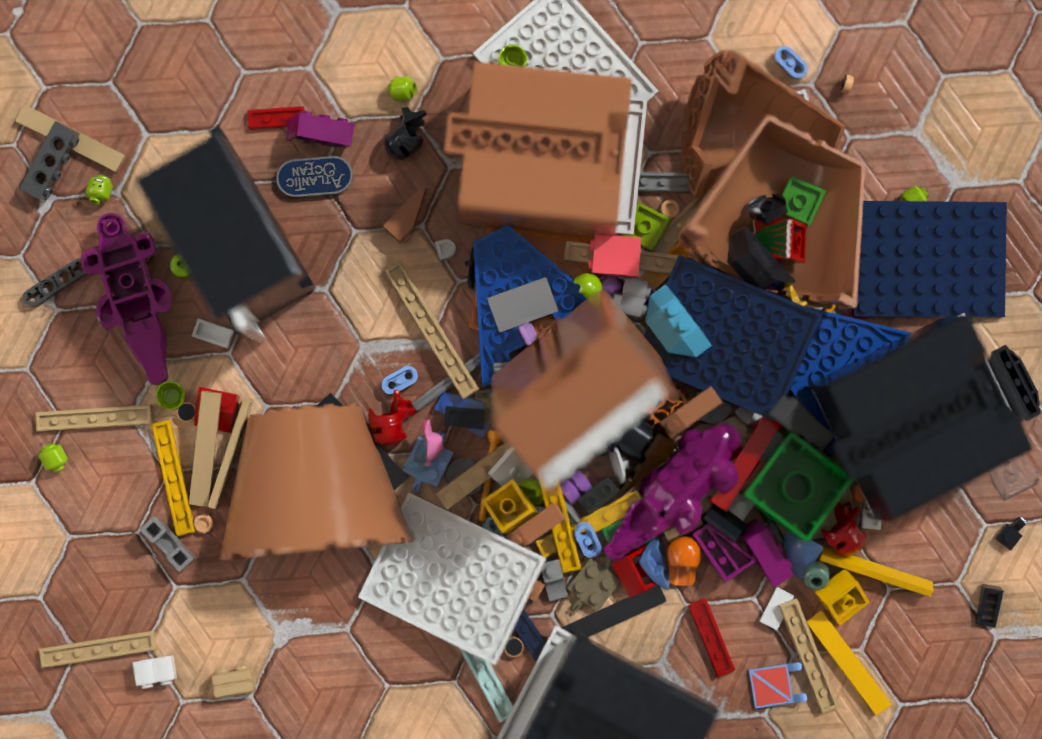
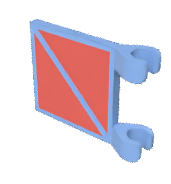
(773, 687)

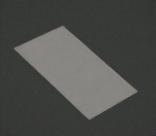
(522, 304)

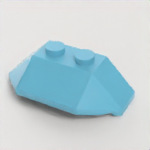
(674, 325)

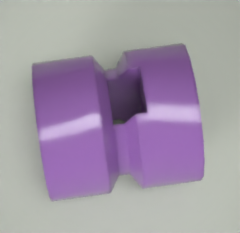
(575, 486)

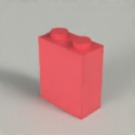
(615, 256)

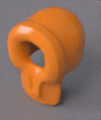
(682, 558)

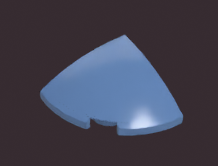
(800, 553)
(654, 563)

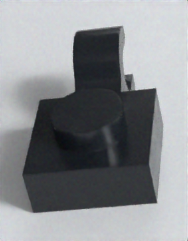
(1010, 535)

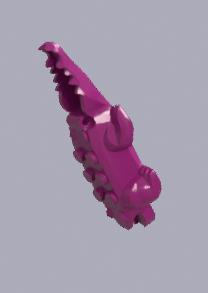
(130, 292)
(678, 488)

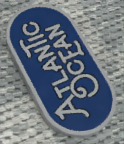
(314, 176)

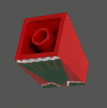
(782, 238)

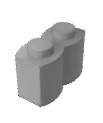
(633, 298)

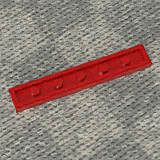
(747, 460)

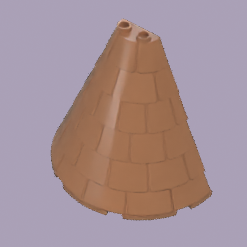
(727, 108)

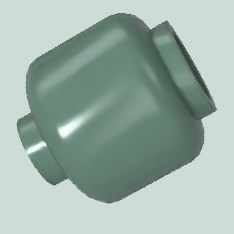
(816, 575)

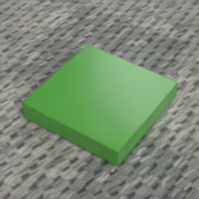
(802, 200)

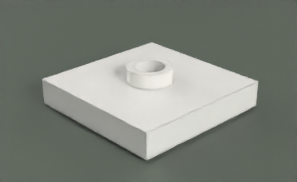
(510, 467)

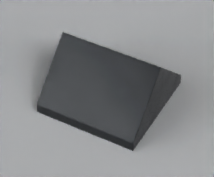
(724, 522)

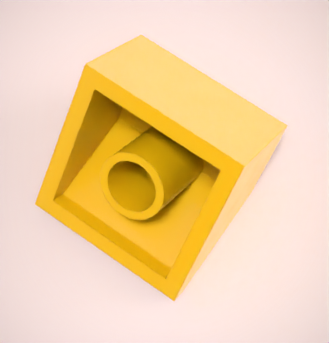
(509, 507)
(842, 597)

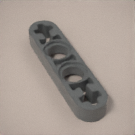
(57, 284)

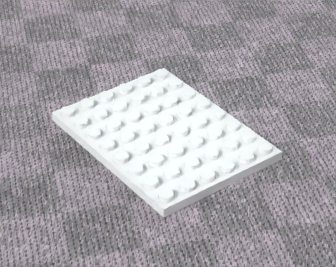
(565, 39)
(454, 580)

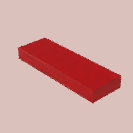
(271, 117)

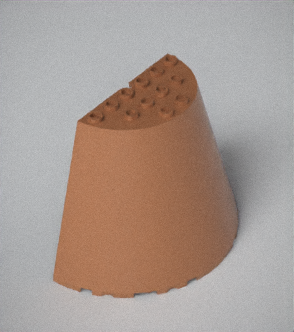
(763, 168)
(310, 485)

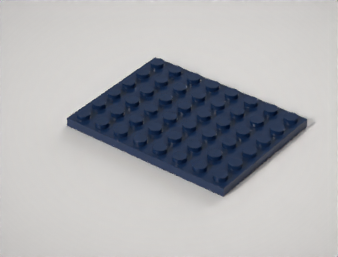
(932, 259)
(752, 333)

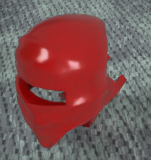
(389, 426)
(845, 534)

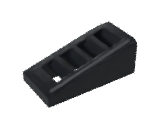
(982, 604)

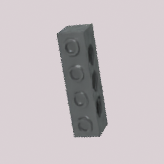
(40, 165)

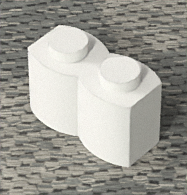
(154, 670)

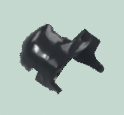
(403, 139)

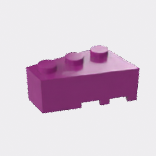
(320, 130)
(721, 552)
(767, 552)

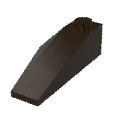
(652, 458)

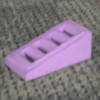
(527, 333)

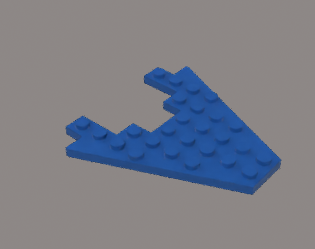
(504, 263)
(833, 346)

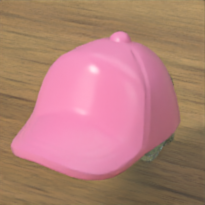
(428, 450)

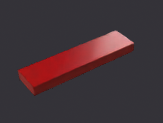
(711, 637)

